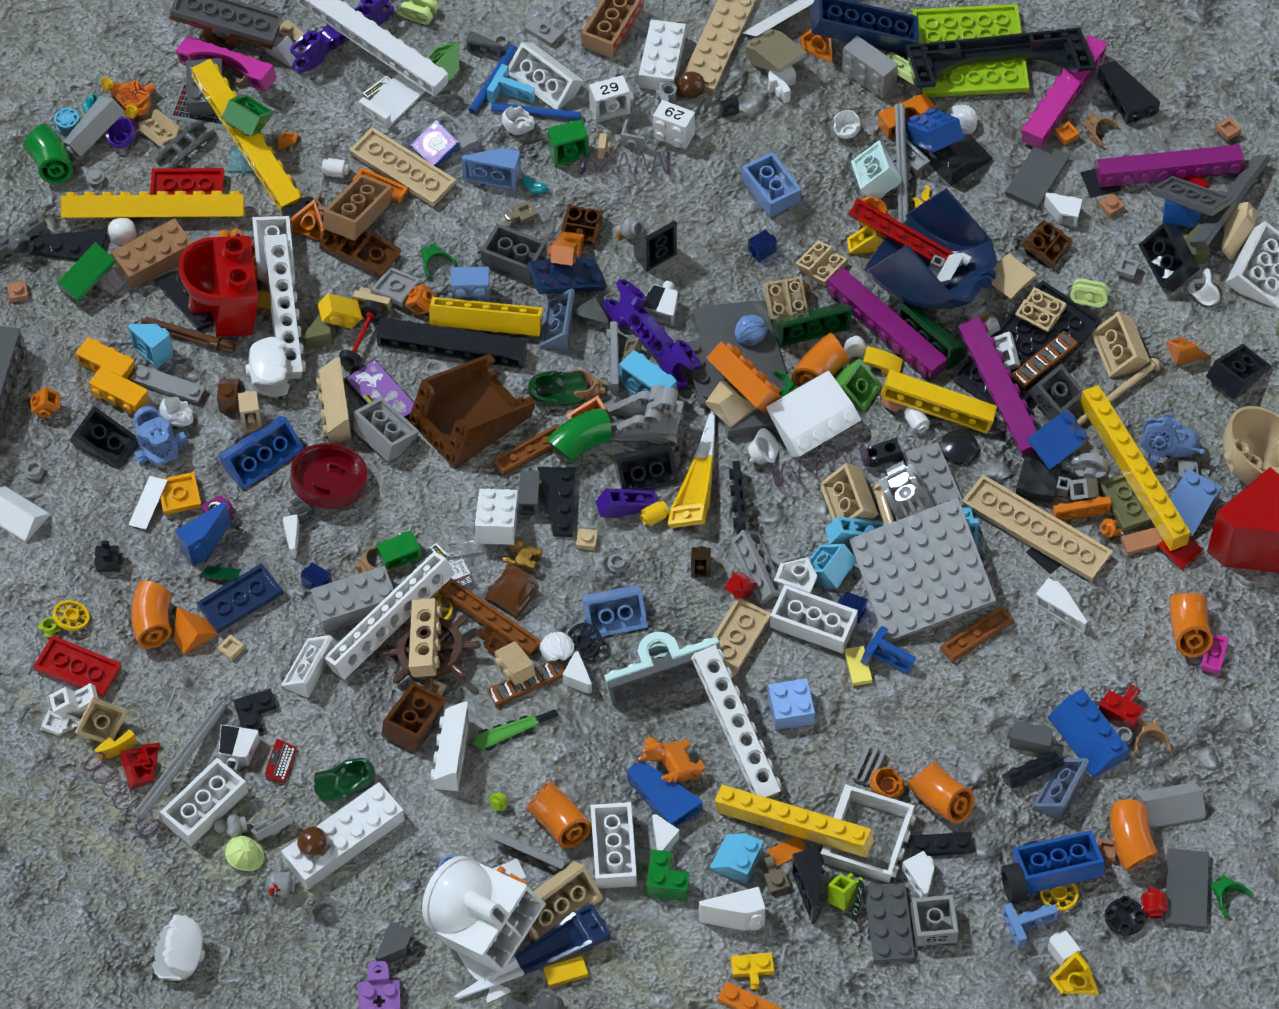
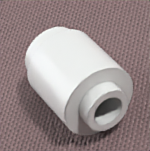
(335, 167)
(916, 420)

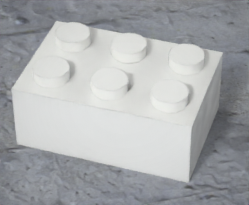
(496, 516)

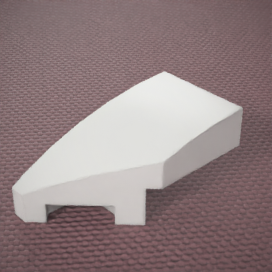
(59, 725)

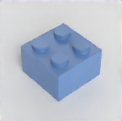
(470, 283)

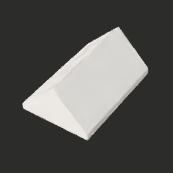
(20, 515)
(308, 665)

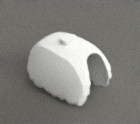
(268, 367)
(178, 949)

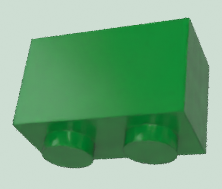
(399, 550)

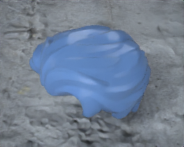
(751, 330)

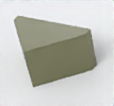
(317, 334)

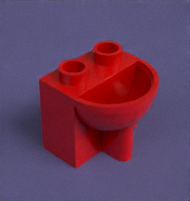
(222, 282)

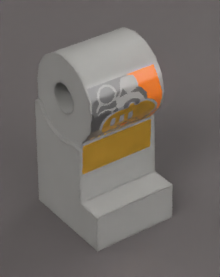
(990, 321)

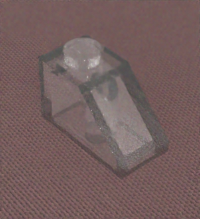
(113, 282)

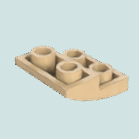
(821, 262)
(1012, 276)
(785, 297)
(1041, 309)

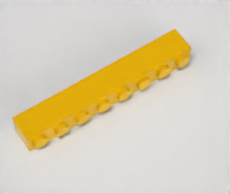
(794, 821)

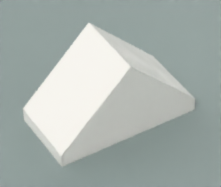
(281, 50)
(576, 675)
(664, 833)

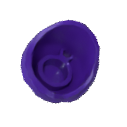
(122, 133)

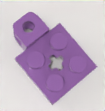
(379, 986)

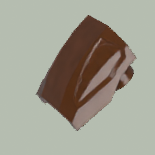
(583, 221)
(1047, 243)
(513, 590)

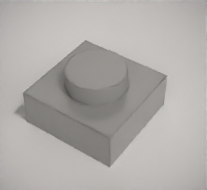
(1127, 268)
(1184, 465)

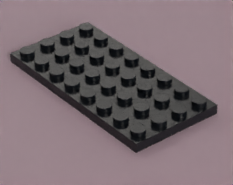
(1029, 340)

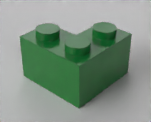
(663, 881)

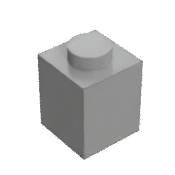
(1084, 488)

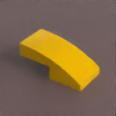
(882, 360)
(113, 749)

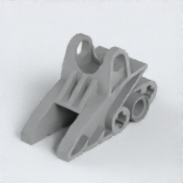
(653, 416)
(905, 490)

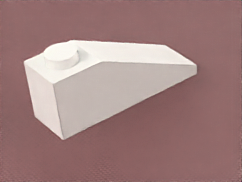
(1057, 601)

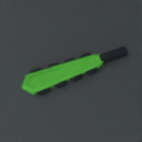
(501, 734)

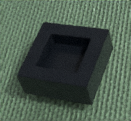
(729, 107)

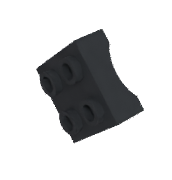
(1038, 481)

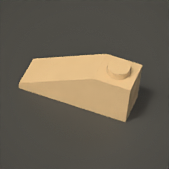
(1238, 228)

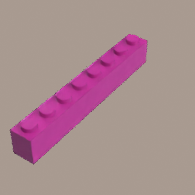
(1059, 98)

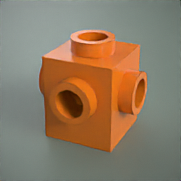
(420, 299)
(45, 402)

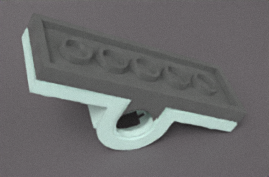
(657, 669)

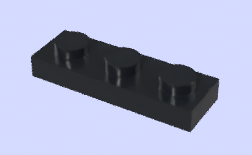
(1033, 769)
(941, 844)

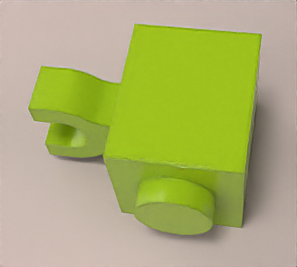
(842, 891)

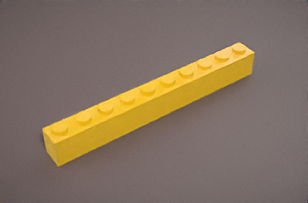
(254, 149)
(153, 206)
(1135, 468)

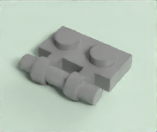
(915, 159)

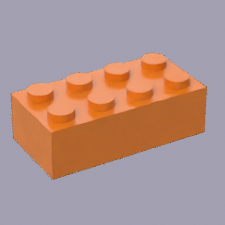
(744, 375)

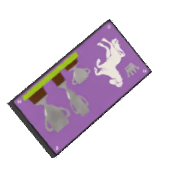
(374, 382)

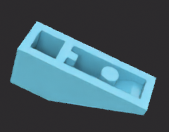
(844, 528)

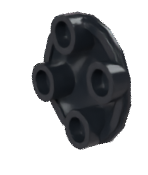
(959, 446)
(1124, 916)

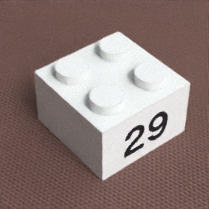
(609, 98)
(673, 124)

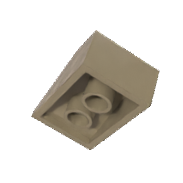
(774, 51)

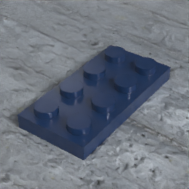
(558, 278)
(239, 598)

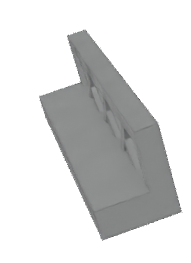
(756, 566)

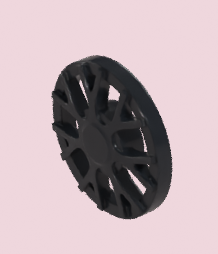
(584, 640)

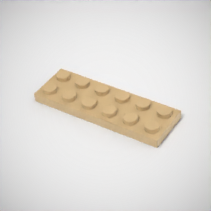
(402, 166)

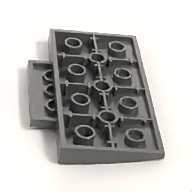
(718, 324)

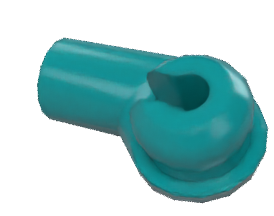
(87, 104)
(535, 187)

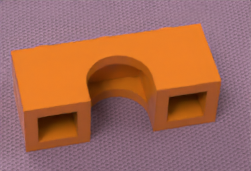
(915, 106)
(566, 248)

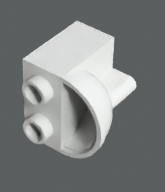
(479, 911)

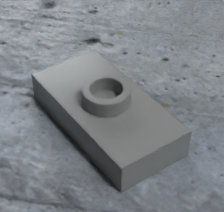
(543, 31)
(271, 826)

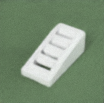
(291, 527)

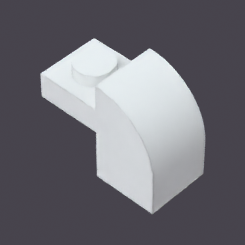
(780, 81)
(70, 702)

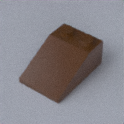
(413, 717)

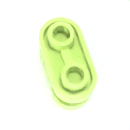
(419, 10)
(1089, 292)

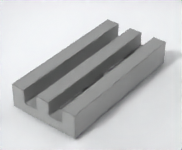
(874, 752)

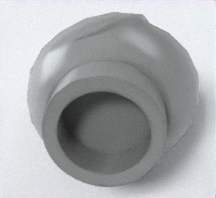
(630, 229)
(234, 825)

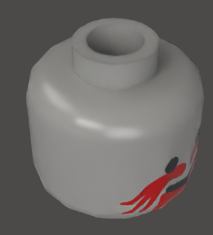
(280, 884)

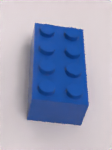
(1060, 861)

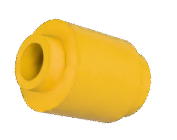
(654, 513)

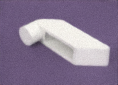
(951, 265)

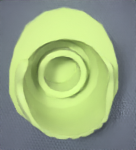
(244, 854)

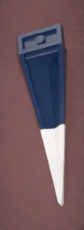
(569, 938)

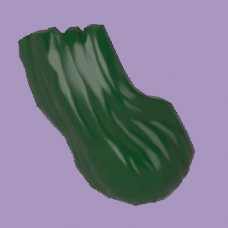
(556, 387)
(345, 779)

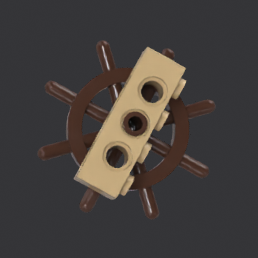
(426, 645)

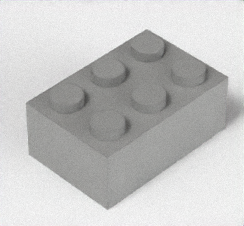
(869, 67)

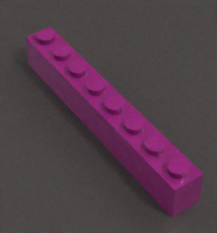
(1163, 165)
(887, 324)
(999, 383)

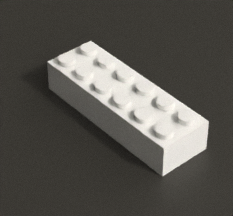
(349, 833)

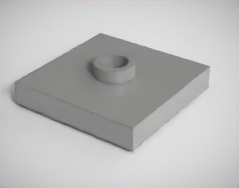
(395, 286)

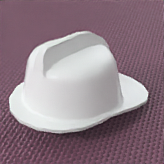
(763, 447)

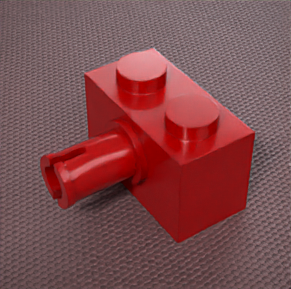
(1122, 710)

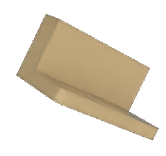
(364, 294)

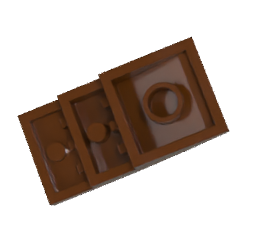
(366, 253)

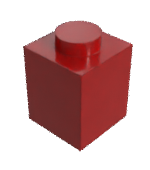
(740, 585)

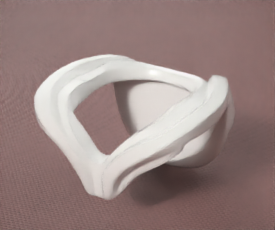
(1209, 293)
(855, 347)

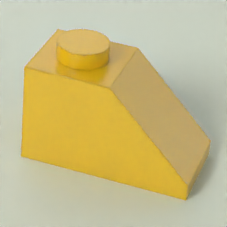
(864, 241)

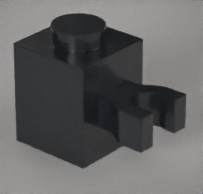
(108, 557)

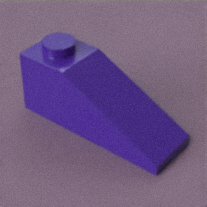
(624, 502)

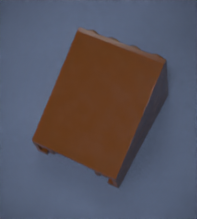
(466, 410)

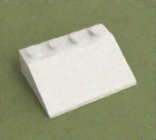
(1257, 266)
(812, 414)

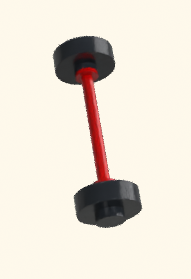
(372, 311)

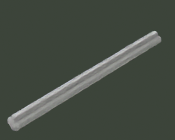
(901, 161)
(180, 760)

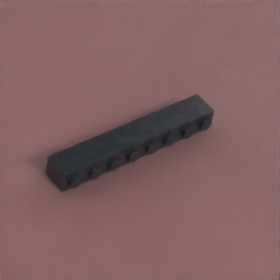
(451, 342)

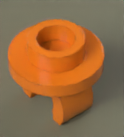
(1109, 528)

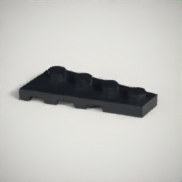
(67, 245)
(175, 291)
(736, 490)
(559, 493)

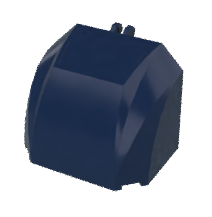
(908, 275)

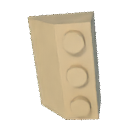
(1120, 345)
(848, 494)

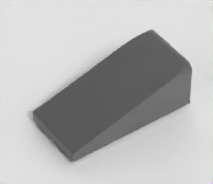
(479, 44)

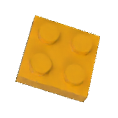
(180, 494)

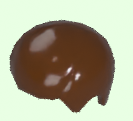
(690, 84)
(313, 842)

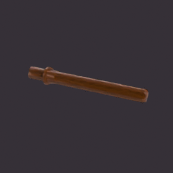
(191, 335)

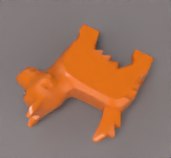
(674, 758)

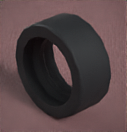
(1014, 883)

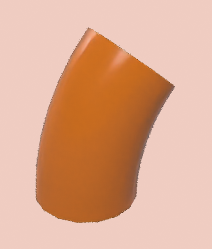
(822, 357)
(151, 614)
(1190, 624)
(942, 793)
(559, 816)
(1131, 833)

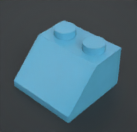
(151, 342)
(832, 564)
(738, 857)

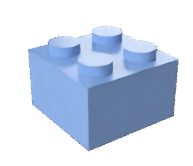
(791, 704)

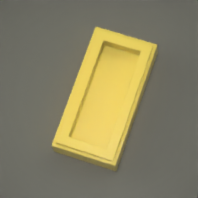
(858, 671)

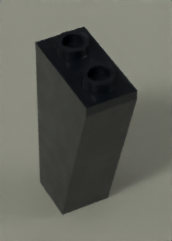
(1127, 94)

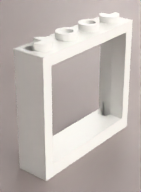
(878, 802)

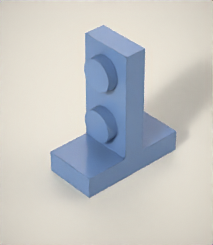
(1027, 920)

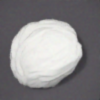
(966, 116)
(517, 120)
(176, 411)
(556, 646)

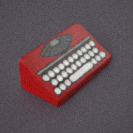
(280, 761)

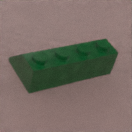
(812, 324)
(934, 333)

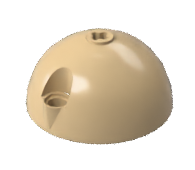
(1251, 442)

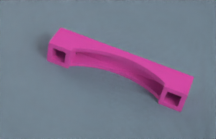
(259, 73)

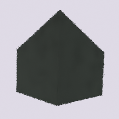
(594, 310)

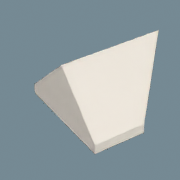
(797, 574)

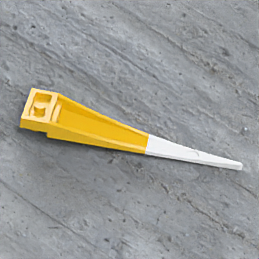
(694, 495)

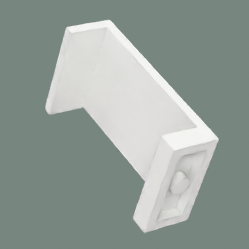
(391, 101)

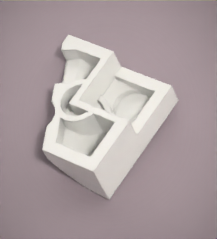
(1007, 348)

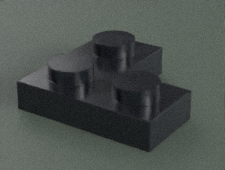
(252, 705)

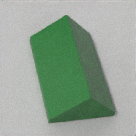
(86, 272)

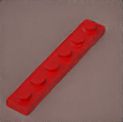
(897, 231)

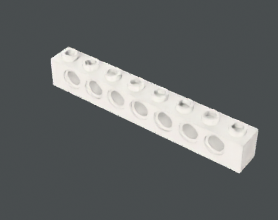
(272, 245)
(388, 615)
(734, 734)

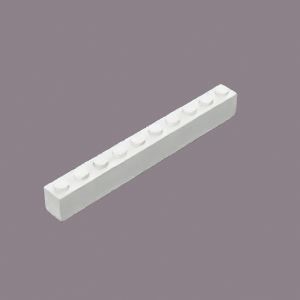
(379, 43)

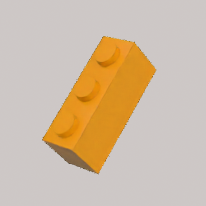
(94, 354)
(118, 391)

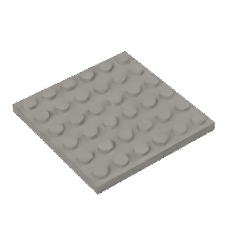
(922, 570)

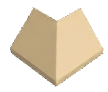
(729, 403)
(101, 720)

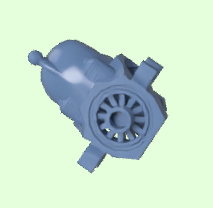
(156, 437)
(1169, 439)

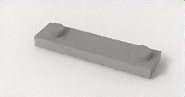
(613, 380)
(168, 384)
(502, 840)

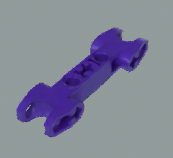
(317, 44)
(632, 313)

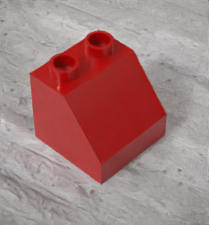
(1248, 527)

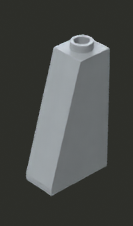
(93, 125)

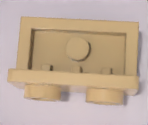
(159, 128)

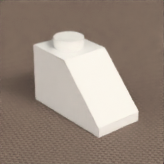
(919, 873)

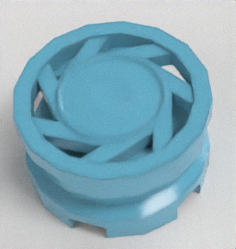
(66, 121)

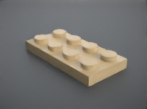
(740, 632)

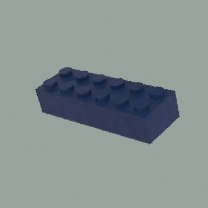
(875, 25)

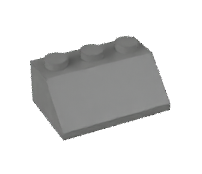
(383, 428)

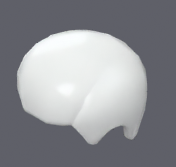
(846, 124)
(122, 230)

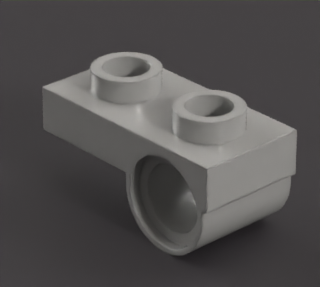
(667, 92)

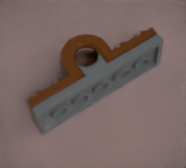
(231, 18)

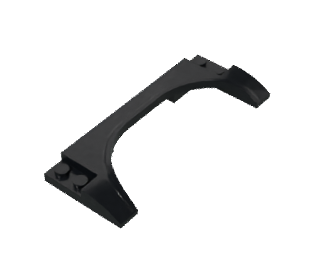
(1060, 47)

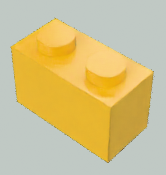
(339, 311)

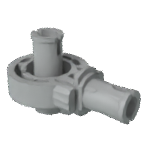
(1087, 465)

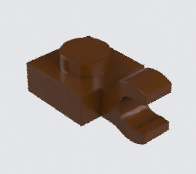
(494, 639)

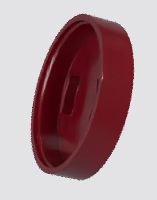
(328, 476)

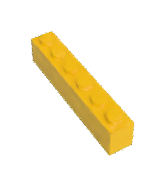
(486, 316)
(938, 401)

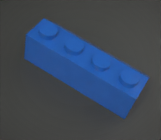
(261, 452)
(1089, 733)

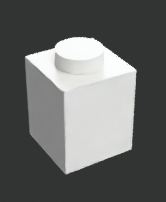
(1062, 947)

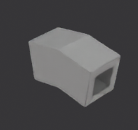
(467, 143)
(936, 264)
(1063, 486)

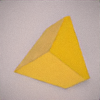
(1075, 977)

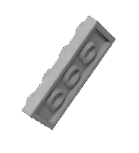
(934, 471)

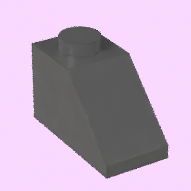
(396, 943)

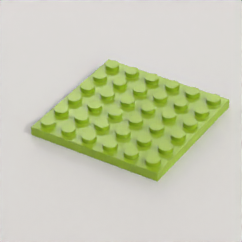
(968, 23)

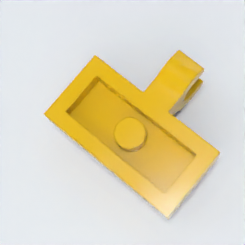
(752, 966)

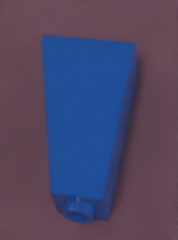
(664, 798)

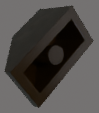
(700, 561)

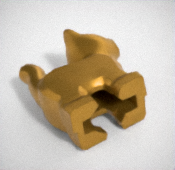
(525, 556)

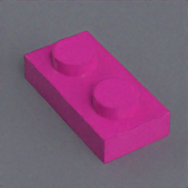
(1214, 656)

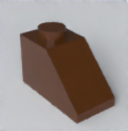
(228, 394)

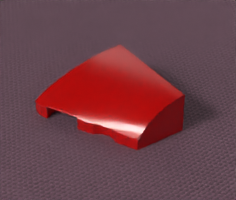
(140, 764)

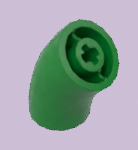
(49, 154)
(581, 434)

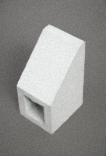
(1063, 208)

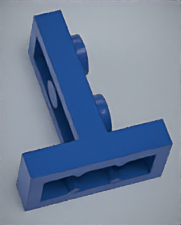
(888, 653)

